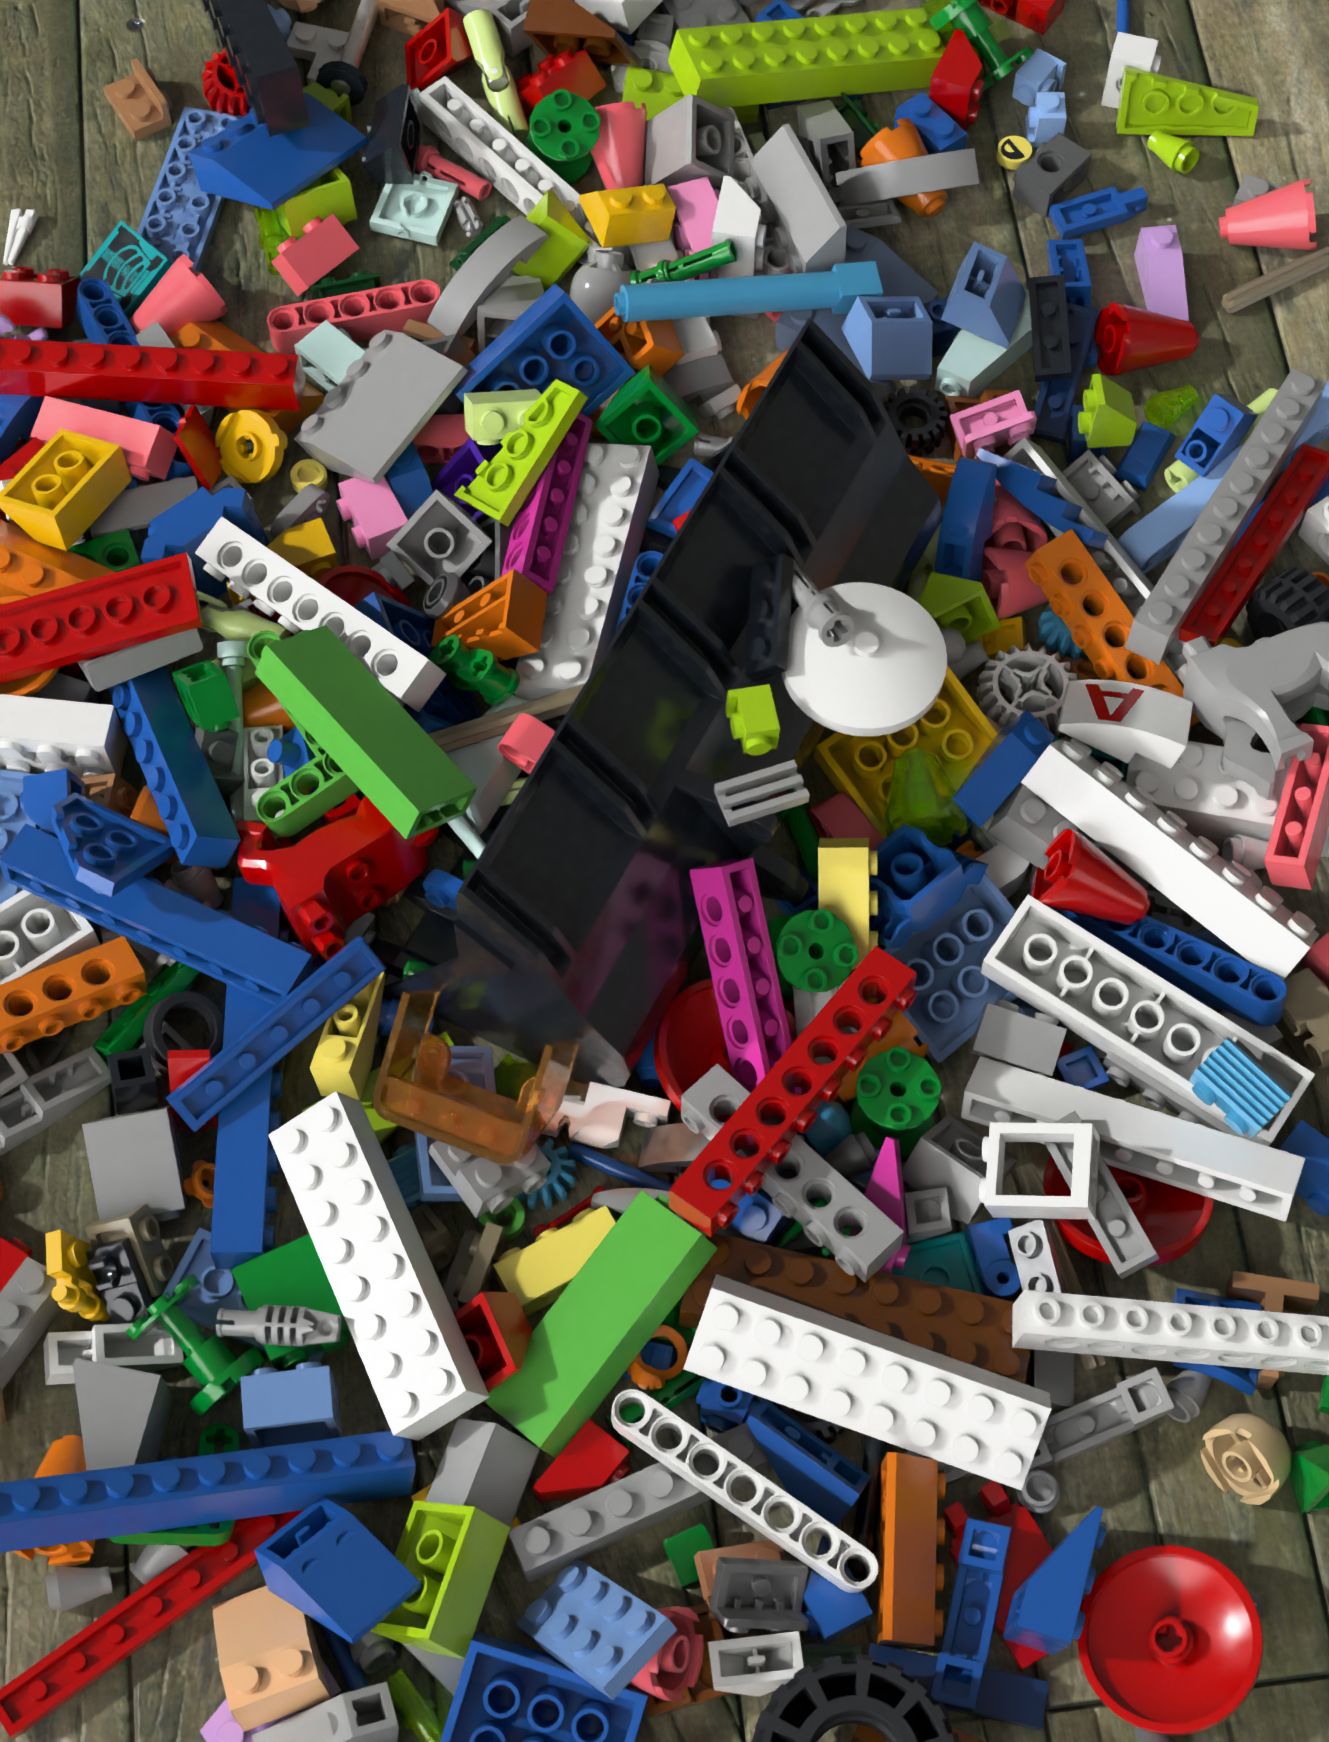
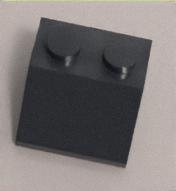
(393, 138)

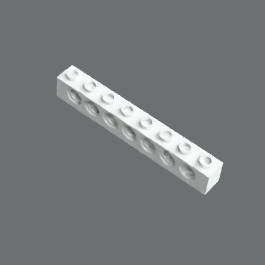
(500, 156)
(309, 605)
(1171, 1332)

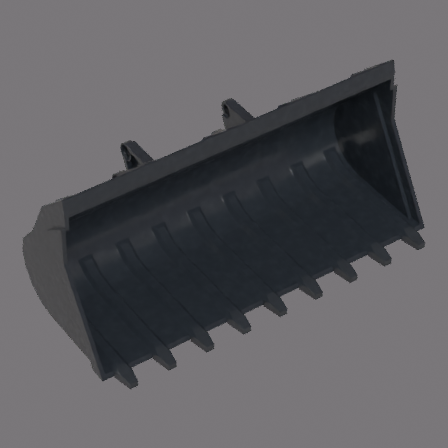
(584, 881)

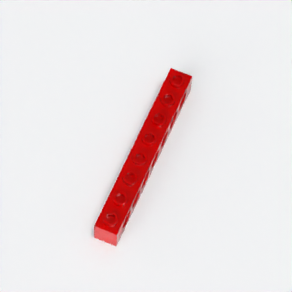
(875, 977)

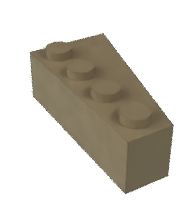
(1307, 1025)

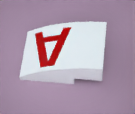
(1126, 719)

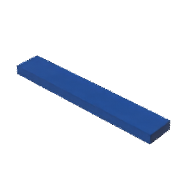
(276, 1033)

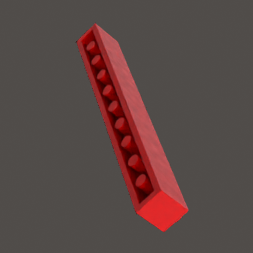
(151, 374)

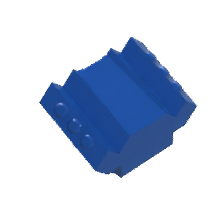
(188, 524)
(917, 884)

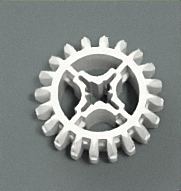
(1019, 676)

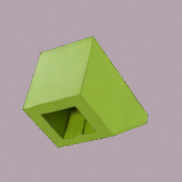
(1107, 414)

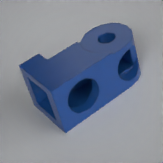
(992, 1260)

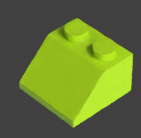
(321, 198)

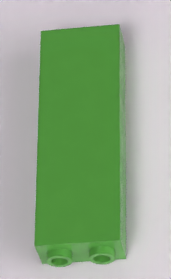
(365, 731)
(602, 1322)

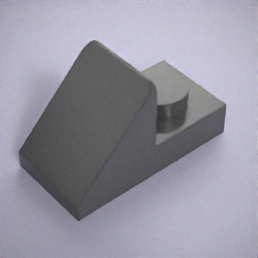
(219, 753)

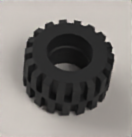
(1287, 603)

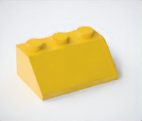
(65, 488)

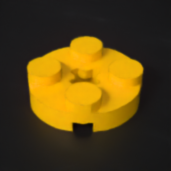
(267, 440)

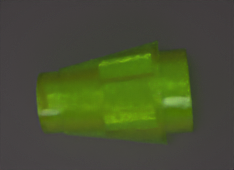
(1168, 406)

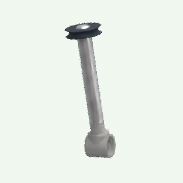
(344, 74)

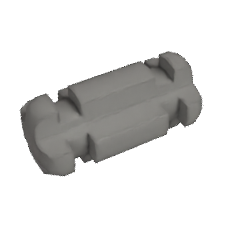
(468, 217)

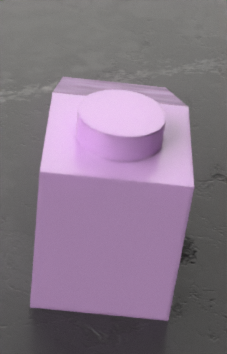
(1162, 271)

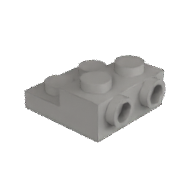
(486, 1184)

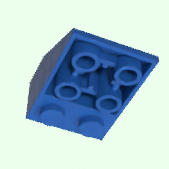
(335, 1570)
(1047, 1604)

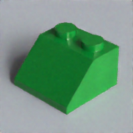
(648, 415)

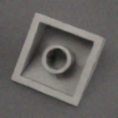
(951, 1159)

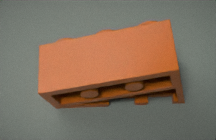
(498, 618)

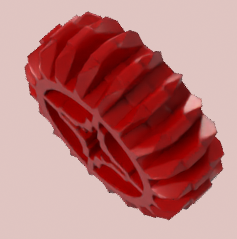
(222, 87)

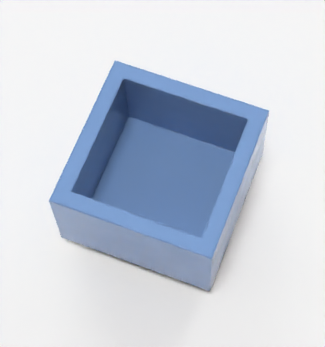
(290, 1405)

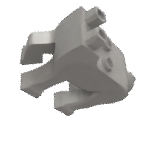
(1257, 695)

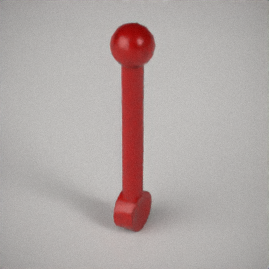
(567, 1215)

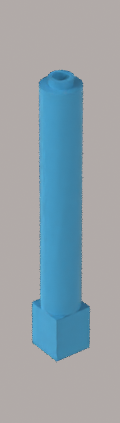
(749, 294)

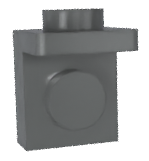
(394, 571)

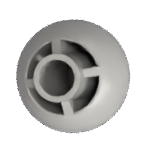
(597, 283)

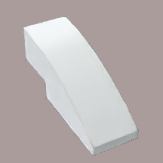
(109, 1346)

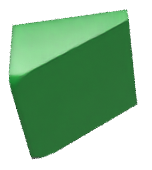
(682, 1549)

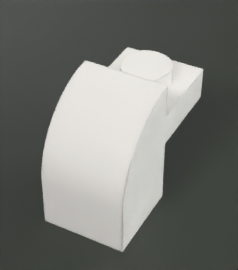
(1005, 866)

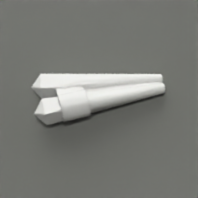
(19, 229)

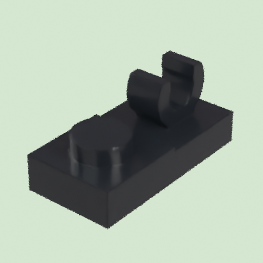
(120, 1281)

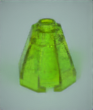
(923, 798)

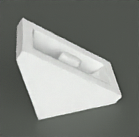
(755, 1663)

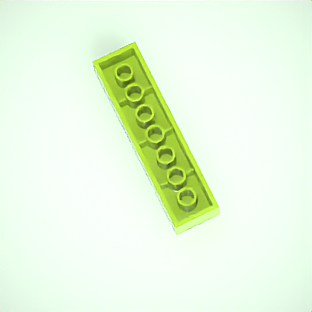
(806, 57)

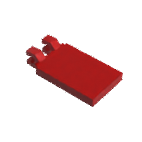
(1025, 1553)

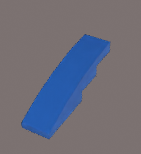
(1070, 259)
(1034, 492)

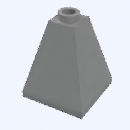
(505, 306)

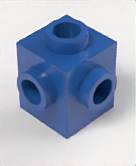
(721, 1415)

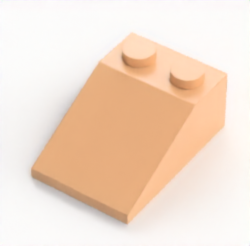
(267, 1658)

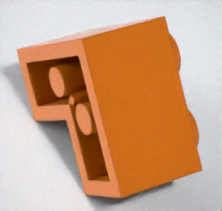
(643, 341)

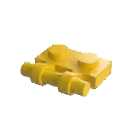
(75, 1281)

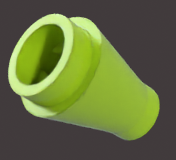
(1175, 152)

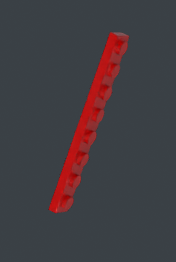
(1257, 547)
(132, 1624)

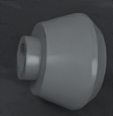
(444, 594)

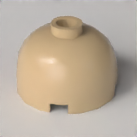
(1247, 1456)

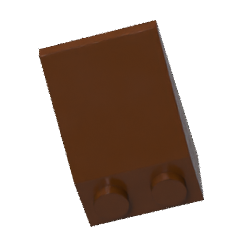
(567, 25)

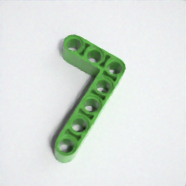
(294, 789)

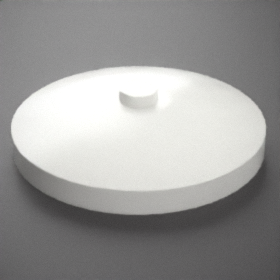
(880, 675)

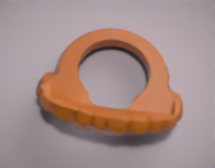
(651, 1378)

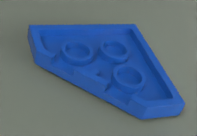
(106, 846)

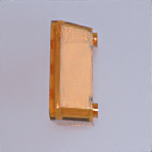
(423, 1098)

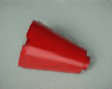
(1140, 339)
(1088, 882)

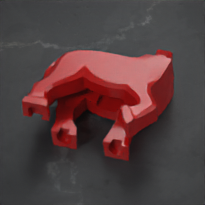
(334, 870)

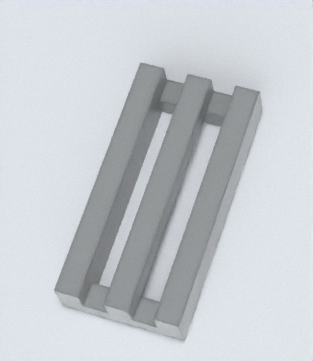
(755, 779)

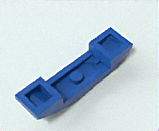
(972, 1614)

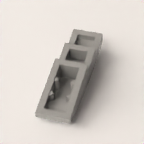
(50, 1097)

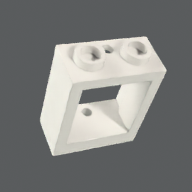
(1084, 1171)

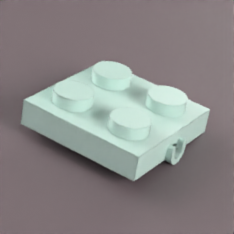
(415, 210)

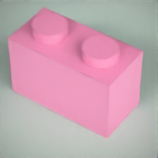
(372, 512)

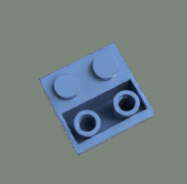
(986, 296)
(890, 337)

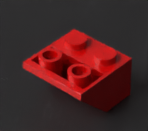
(566, 71)
(38, 298)

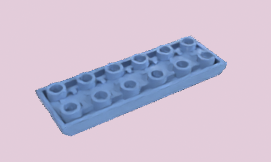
(178, 213)

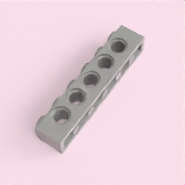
(861, 1254)

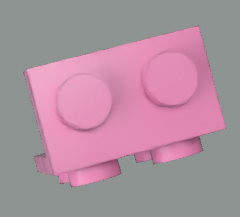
(993, 424)

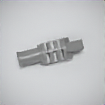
(281, 1325)

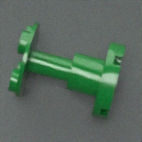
(974, 22)
(564, 134)
(811, 950)
(895, 1099)
(207, 1358)

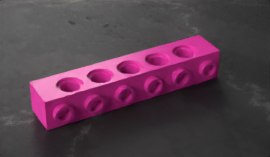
(546, 512)
(742, 968)

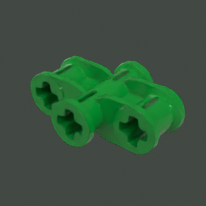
(475, 670)

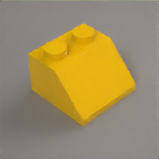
(630, 215)

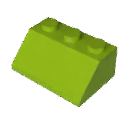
(455, 1560)

